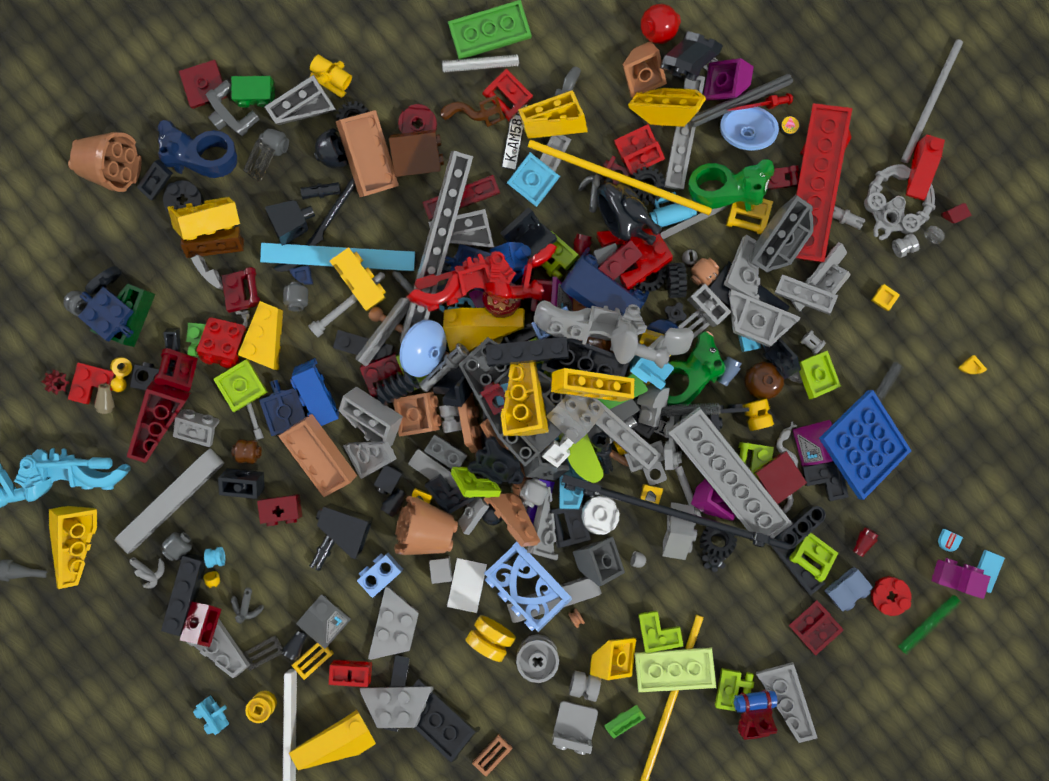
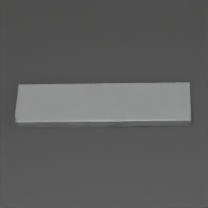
(383, 332)
(431, 468)

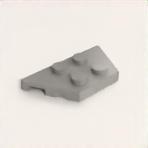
(758, 319)
(394, 626)
(396, 705)

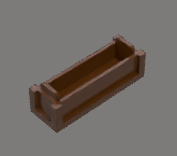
(218, 243)

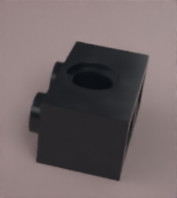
(241, 483)

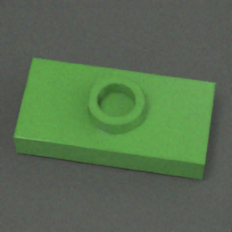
(624, 721)

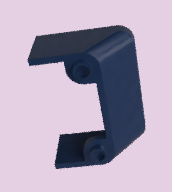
(595, 288)

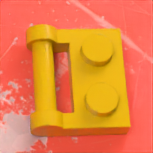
(759, 211)

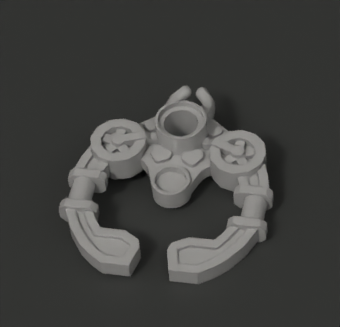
(894, 209)

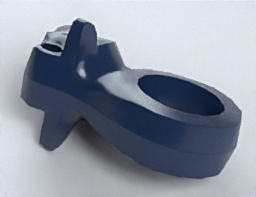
(180, 150)

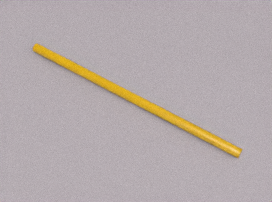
(619, 177)
(669, 707)

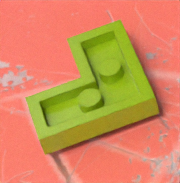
(474, 487)
(656, 638)

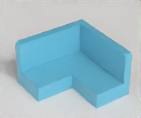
(649, 371)

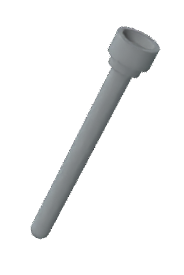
(319, 326)

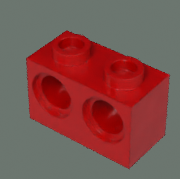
(350, 673)

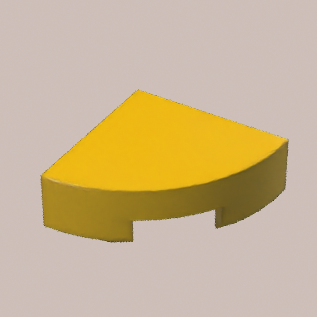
(972, 366)

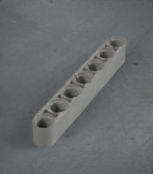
(169, 501)

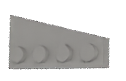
(790, 698)

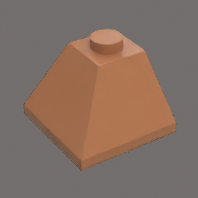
(643, 69)

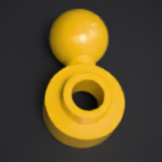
(119, 384)

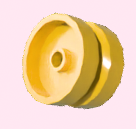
(490, 638)

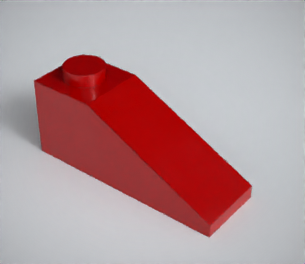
(924, 166)

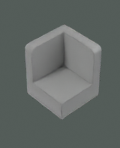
(441, 570)

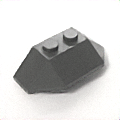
(784, 235)

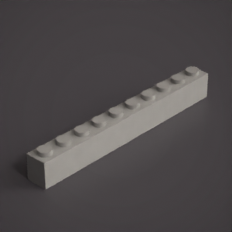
(440, 230)

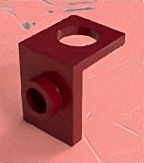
(613, 166)
(491, 391)

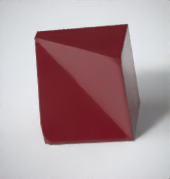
(956, 213)

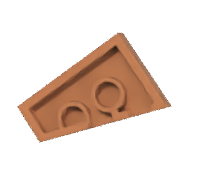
(513, 512)

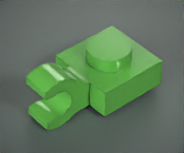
(194, 335)

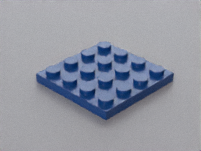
(865, 444)

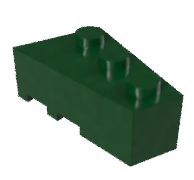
(140, 302)

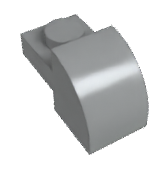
(651, 405)

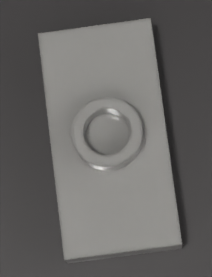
(472, 515)

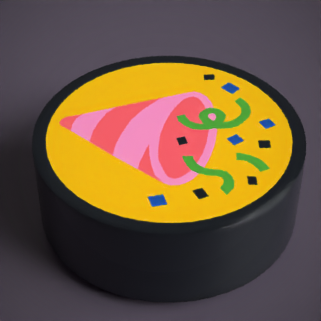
(789, 125)

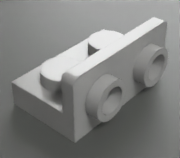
(195, 427)

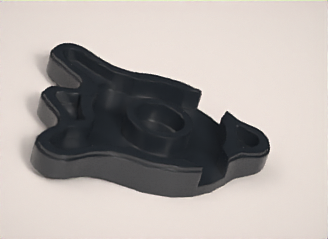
(497, 463)

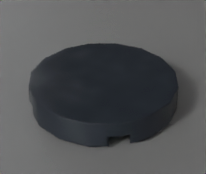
(103, 279)

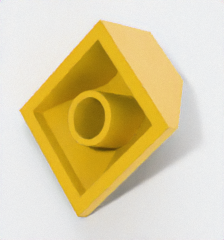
(614, 659)

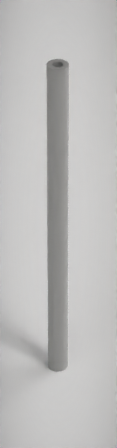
(931, 101)

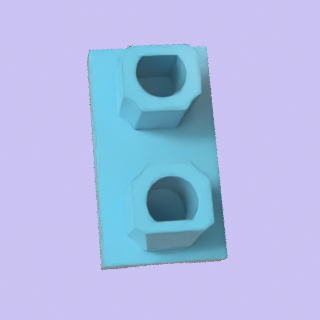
(212, 714)

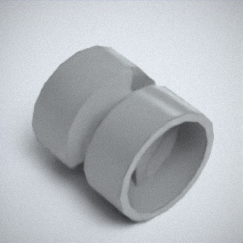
(451, 418)
(585, 686)

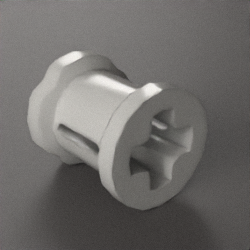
(806, 340)

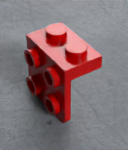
(220, 342)

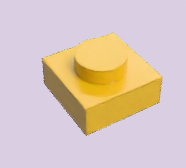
(885, 297)

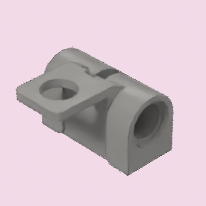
(635, 466)

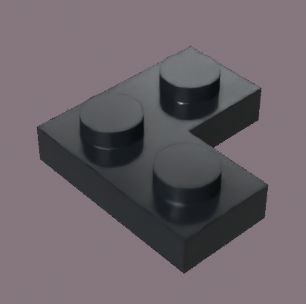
(829, 475)
(445, 496)

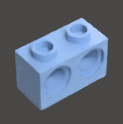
(382, 577)

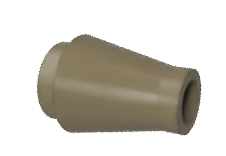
(104, 400)

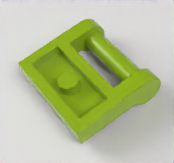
(760, 455)
(817, 551)

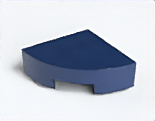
(302, 275)

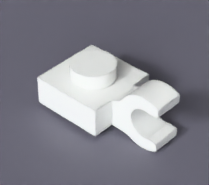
(557, 452)

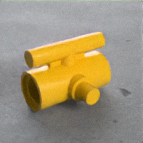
(330, 75)

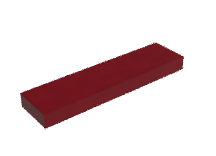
(472, 194)

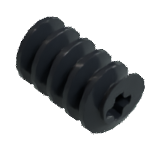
(396, 388)

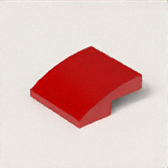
(639, 149)

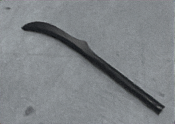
(318, 234)

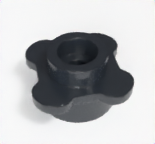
(677, 308)

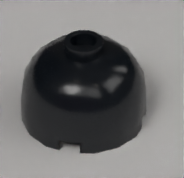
(330, 150)

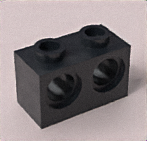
(137, 377)

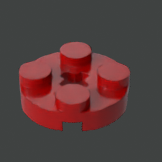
(902, 597)

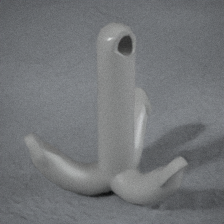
(146, 574)

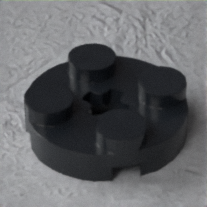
(177, 190)

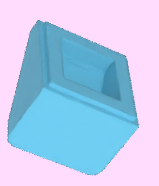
(747, 344)

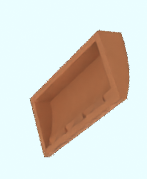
(367, 153)
(318, 455)

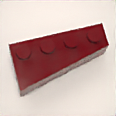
(156, 414)

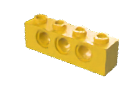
(592, 385)

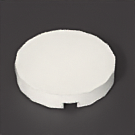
(600, 515)

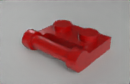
(512, 90)

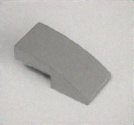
(211, 276)

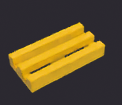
(300, 670)

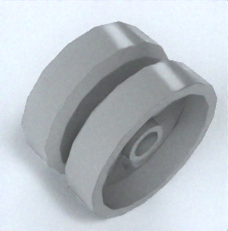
(541, 669)

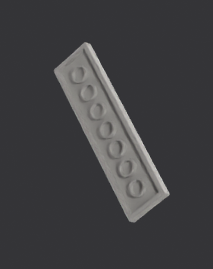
(729, 474)

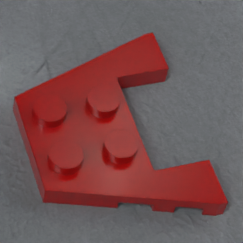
(653, 258)

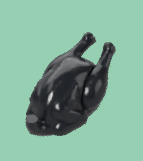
(624, 211)

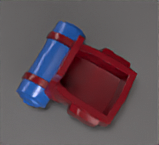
(756, 714)

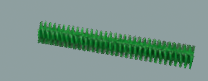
(928, 624)

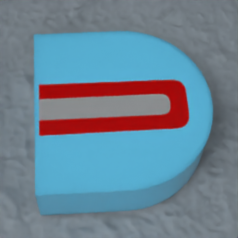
(949, 541)

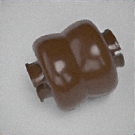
(246, 451)

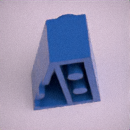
(314, 392)

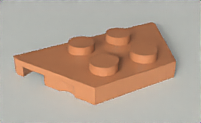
(469, 423)

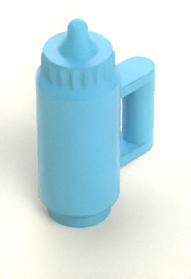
(670, 214)

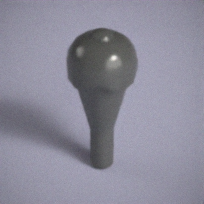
(12, 570)

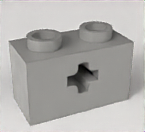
(709, 305)

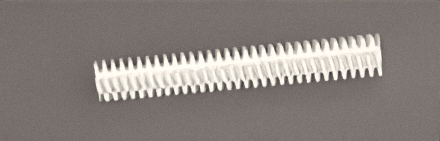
(467, 64)

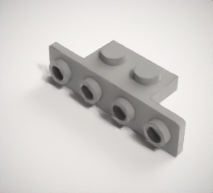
(828, 275)

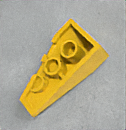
(339, 741)

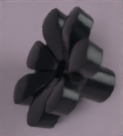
(710, 563)

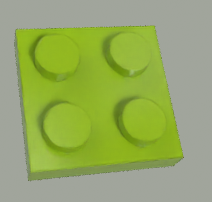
(818, 375)
(240, 385)

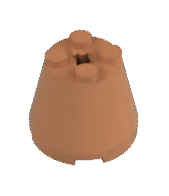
(106, 160)
(424, 529)

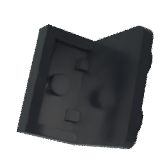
(529, 231)

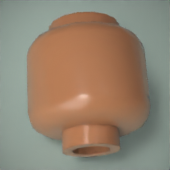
(704, 272)

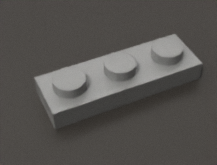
(806, 294)

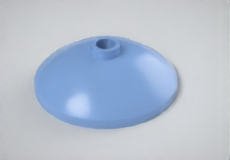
(749, 128)
(423, 348)

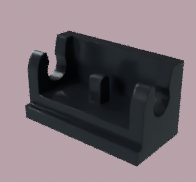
(782, 358)

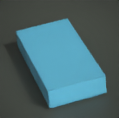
(991, 564)

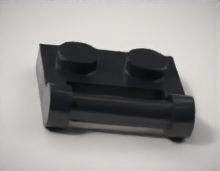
(576, 528)

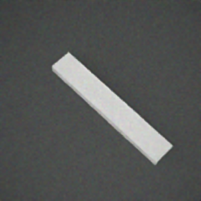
(289, 724)

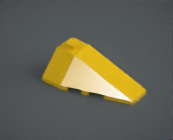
(474, 325)
(524, 403)
(70, 540)

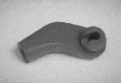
(570, 81)

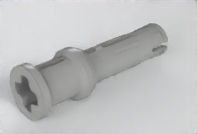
(450, 362)

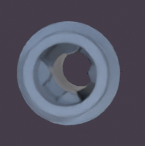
(732, 368)

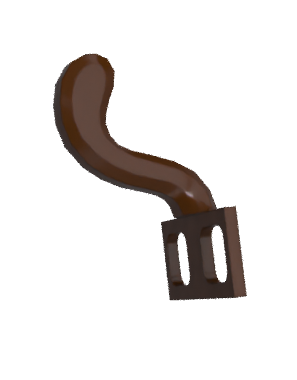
(482, 115)

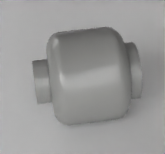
(533, 492)

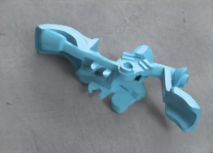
(39, 473)

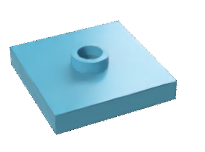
(533, 179)

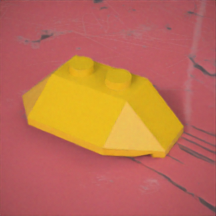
(667, 106)

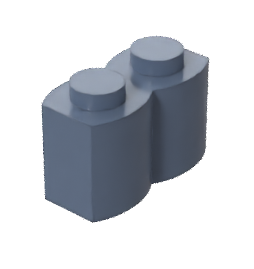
(848, 589)

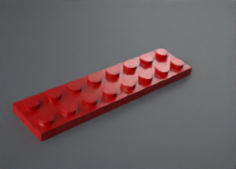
(822, 172)

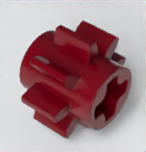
(57, 379)

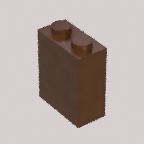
(416, 153)

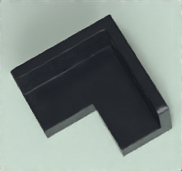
(454, 387)

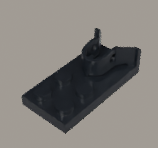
(444, 726)

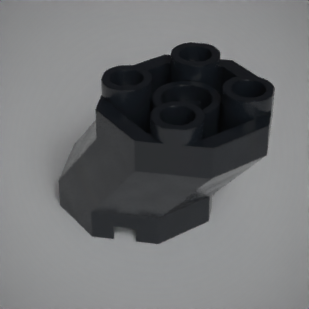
(690, 56)

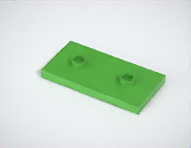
(489, 29)

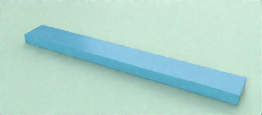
(322, 255)

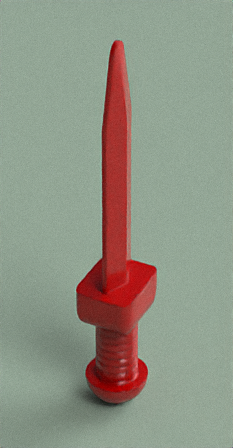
(771, 102)

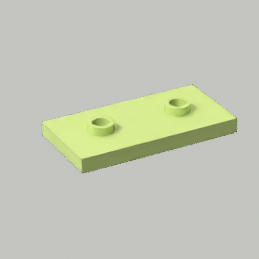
(675, 670)

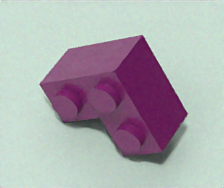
(964, 579)

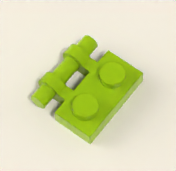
(563, 256)
(729, 687)

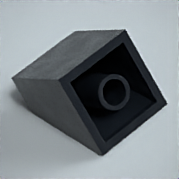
(345, 528)

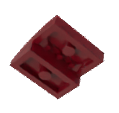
(816, 627)

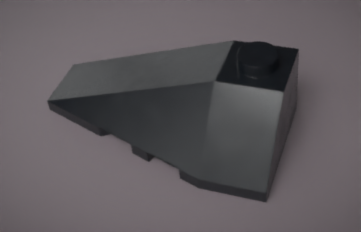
(588, 359)

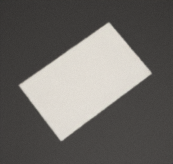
(466, 585)

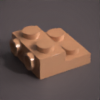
(418, 414)

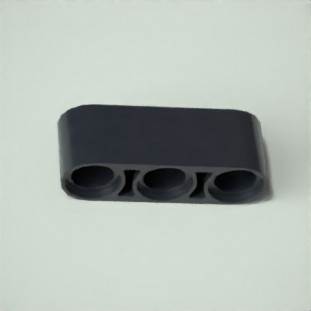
(807, 522)

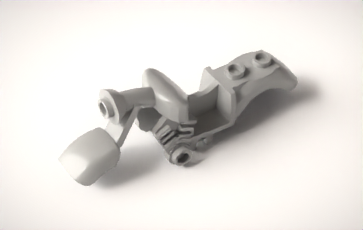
(614, 327)

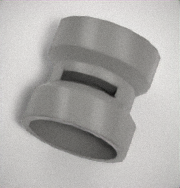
(906, 245)

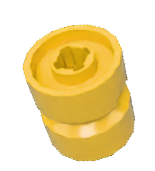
(759, 421)
(265, 703)

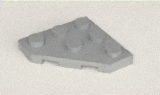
(672, 455)

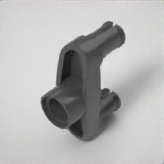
(222, 117)

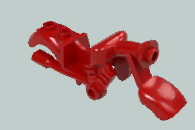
(490, 274)

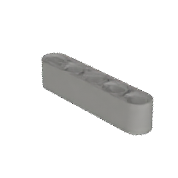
(578, 589)

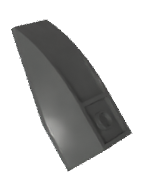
(479, 375)

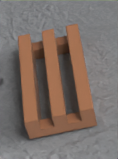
(503, 742)

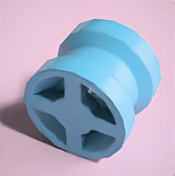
(214, 557)

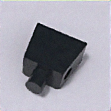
(288, 220)

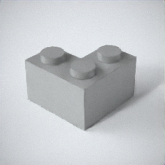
(679, 534)

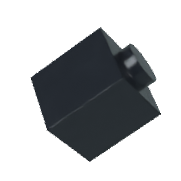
(388, 479)

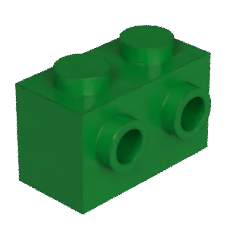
(252, 90)

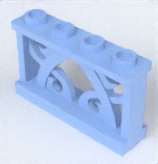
(554, 589)

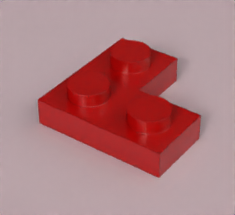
(85, 379)

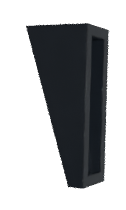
(172, 341)

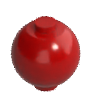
(660, 23)

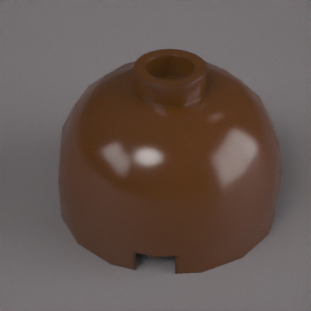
(763, 381)

